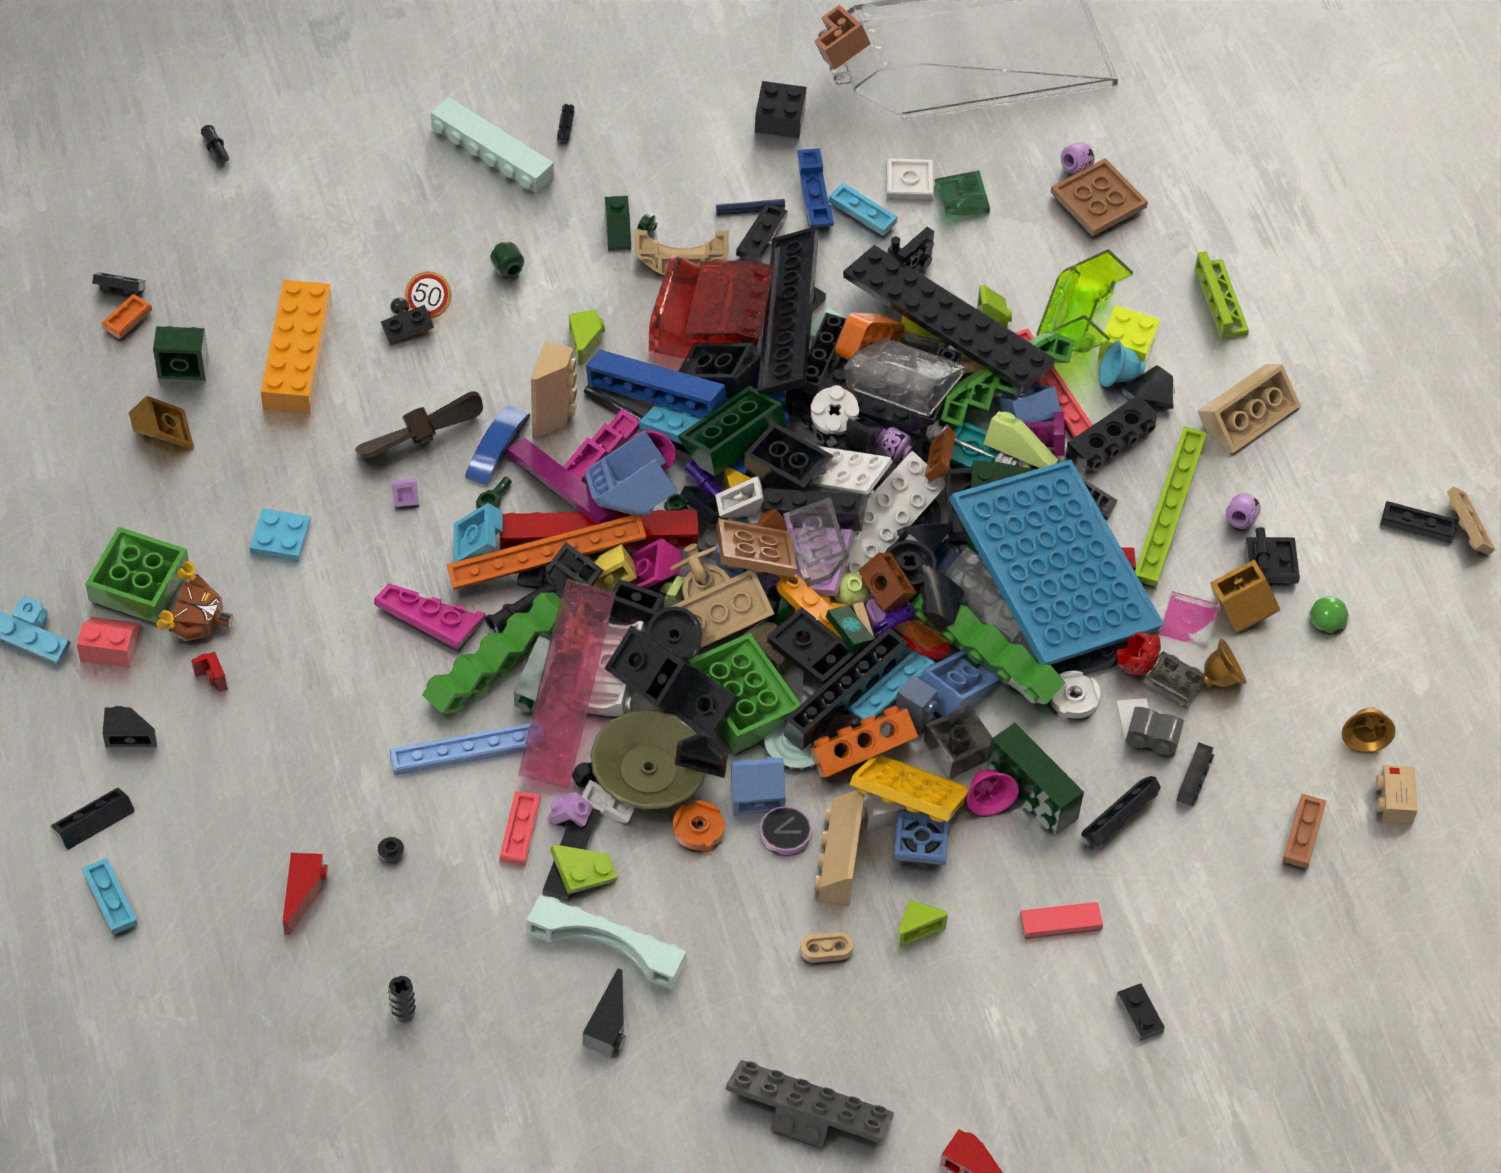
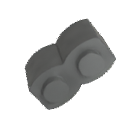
(1154, 731)

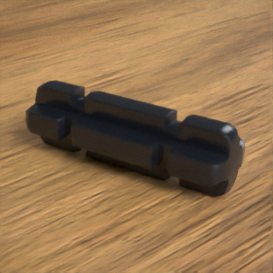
(565, 123)

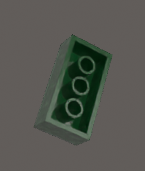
(1041, 782)

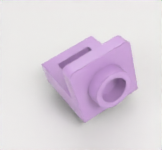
(570, 807)

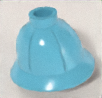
(1119, 365)

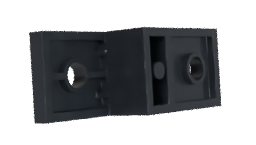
(819, 657)
(671, 682)

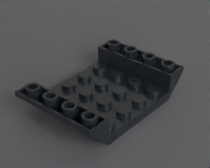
(827, 370)

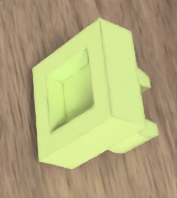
(674, 590)

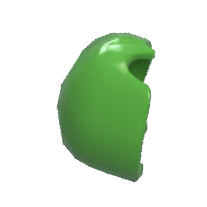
(1329, 614)

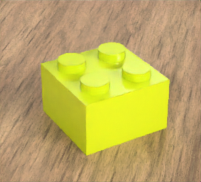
(1132, 330)

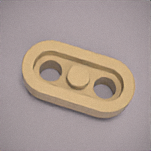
(826, 946)

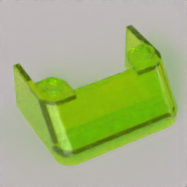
(1076, 298)

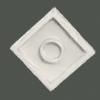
(909, 179)

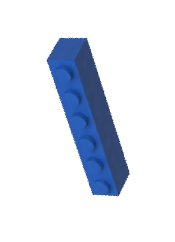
(655, 384)

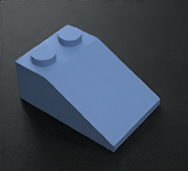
(958, 683)

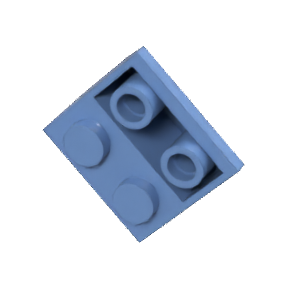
(757, 785)

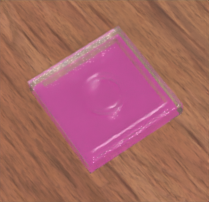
(1189, 619)

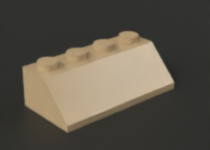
(553, 389)
(1250, 407)
(841, 848)

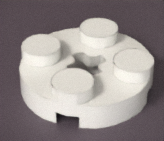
(836, 397)
(1076, 707)

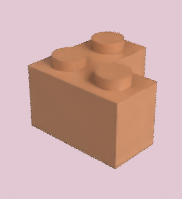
(843, 37)

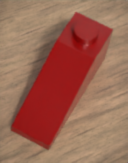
(303, 886)
(967, 1155)

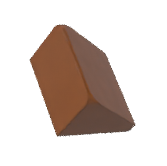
(772, 519)

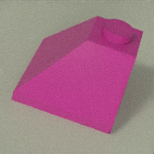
(654, 563)

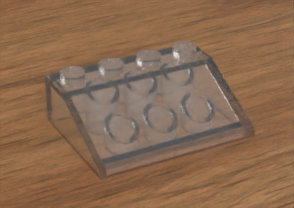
(902, 375)

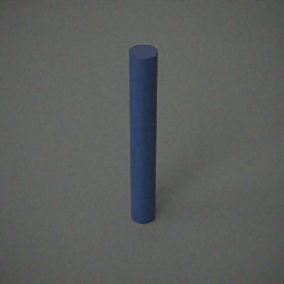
(748, 206)

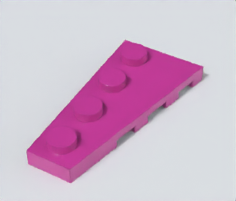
(429, 615)

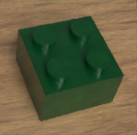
(181, 353)

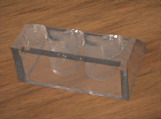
(817, 541)

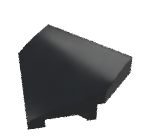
(1154, 387)

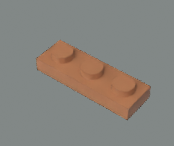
(1304, 831)

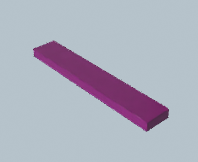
(559, 480)

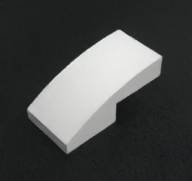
(608, 805)

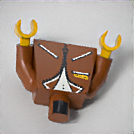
(196, 610)

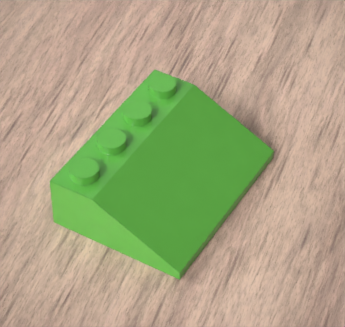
(762, 691)

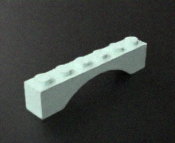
(557, 921)

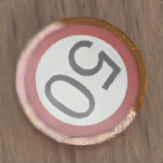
(429, 290)

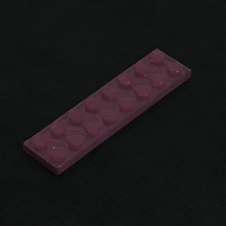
(566, 683)

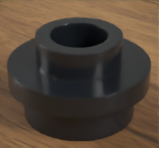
(391, 855)

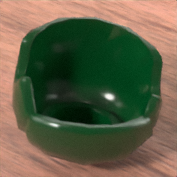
(780, 606)

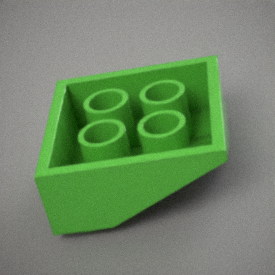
(136, 575)

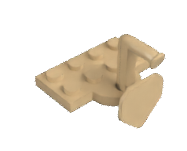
(723, 602)

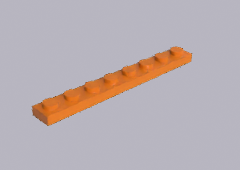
(541, 552)

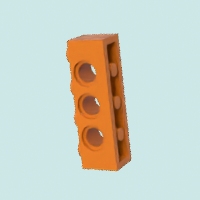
(901, 731)

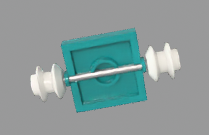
(970, 446)

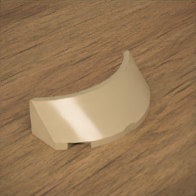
(658, 255)

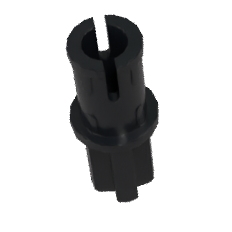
(214, 144)

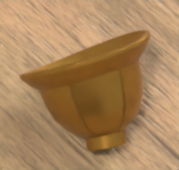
(1222, 667)
(1368, 730)

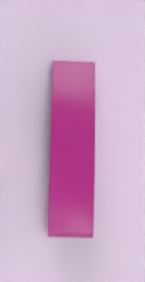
(603, 443)

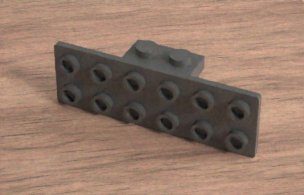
(807, 1109)

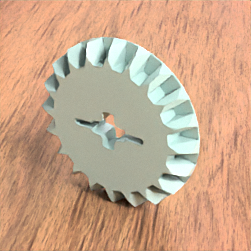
(781, 747)

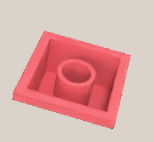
(108, 641)

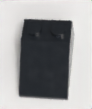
(725, 363)
(785, 459)
(956, 481)

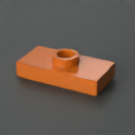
(126, 316)

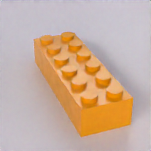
(296, 346)

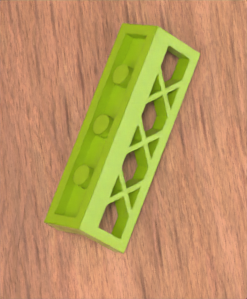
(1218, 300)

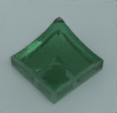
(962, 194)

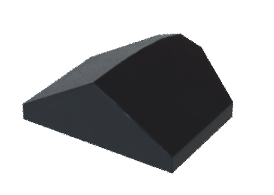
(572, 565)
(702, 754)

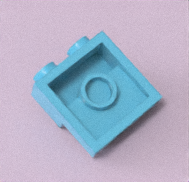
(476, 532)

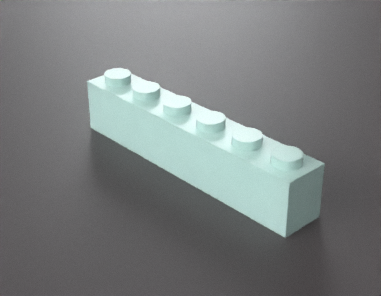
(492, 145)

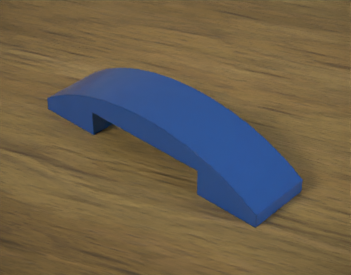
(814, 188)
(494, 443)

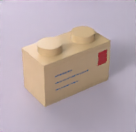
(1397, 794)

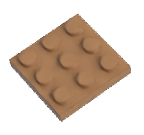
(1099, 197)
(756, 548)

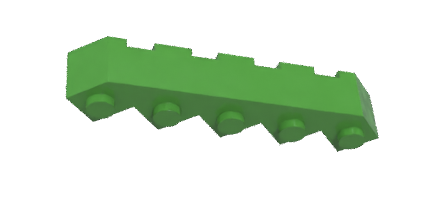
(978, 389)
(992, 650)
(494, 657)

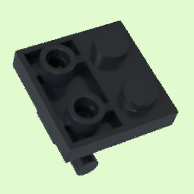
(917, 252)
(1274, 556)

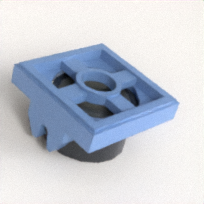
(921, 839)

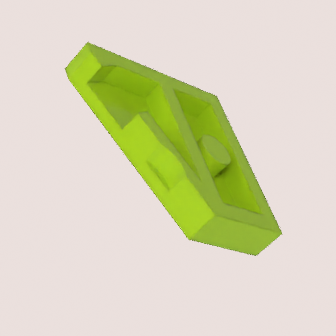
(582, 868)

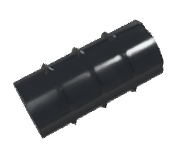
(402, 999)

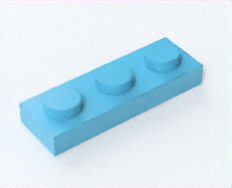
(863, 209)
(109, 896)

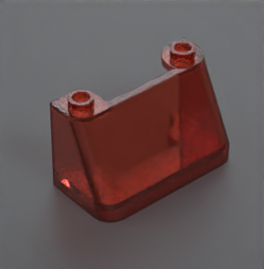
(672, 309)

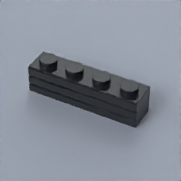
(1193, 778)

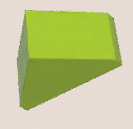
(919, 922)

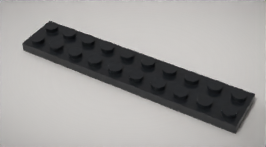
(789, 312)
(949, 318)

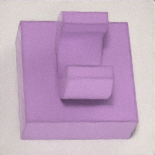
(405, 492)

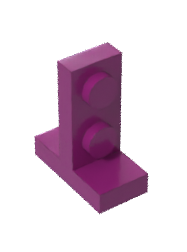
(1051, 432)

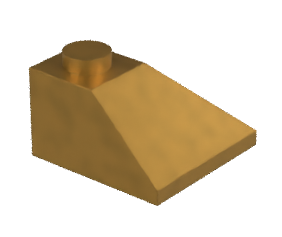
(161, 422)

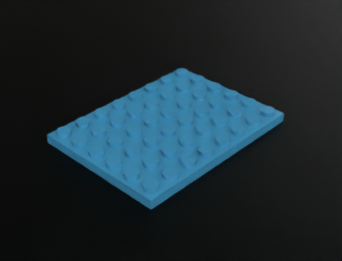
(1056, 562)

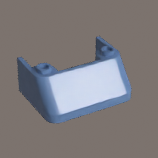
(630, 478)

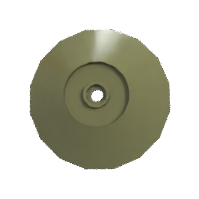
(642, 742)

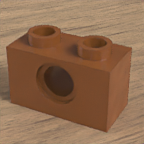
(898, 586)

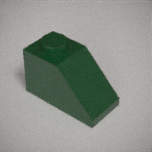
(617, 223)

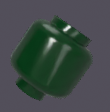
(507, 259)

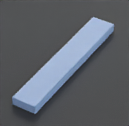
(459, 749)

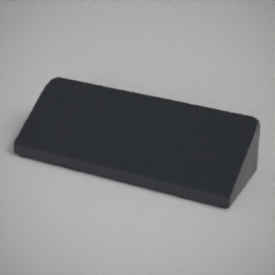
(93, 818)

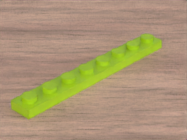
(1170, 506)

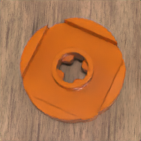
(698, 839)

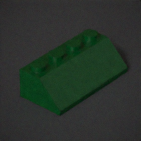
(731, 430)

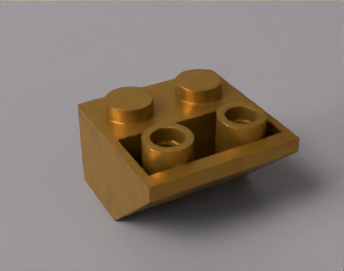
(1245, 596)

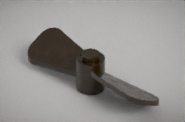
(422, 426)

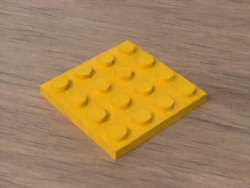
(910, 787)

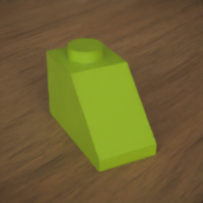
(993, 305)
(585, 333)

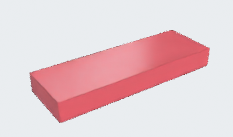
(520, 828)
(1061, 919)

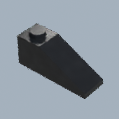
(606, 1026)

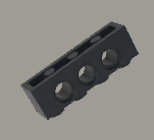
(1111, 435)

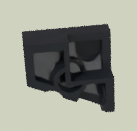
(940, 597)

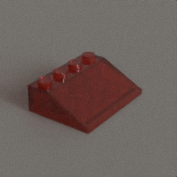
(729, 302)

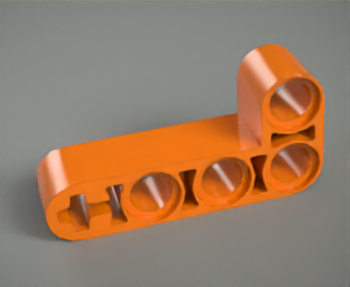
(866, 328)

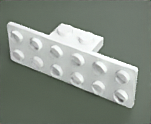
(852, 471)
(892, 507)

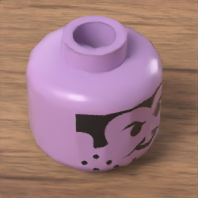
(1077, 157)
(894, 443)
(1243, 511)

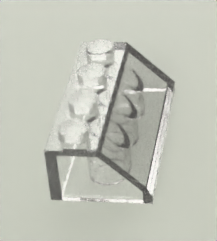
(983, 595)

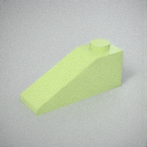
(1017, 440)

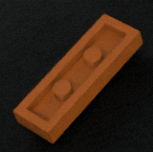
(940, 455)

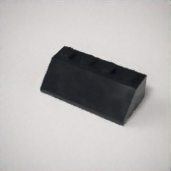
(848, 506)

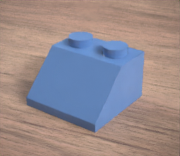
(1032, 405)

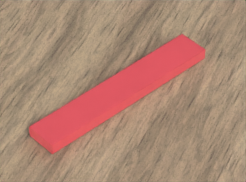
(1075, 418)

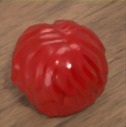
(1140, 653)

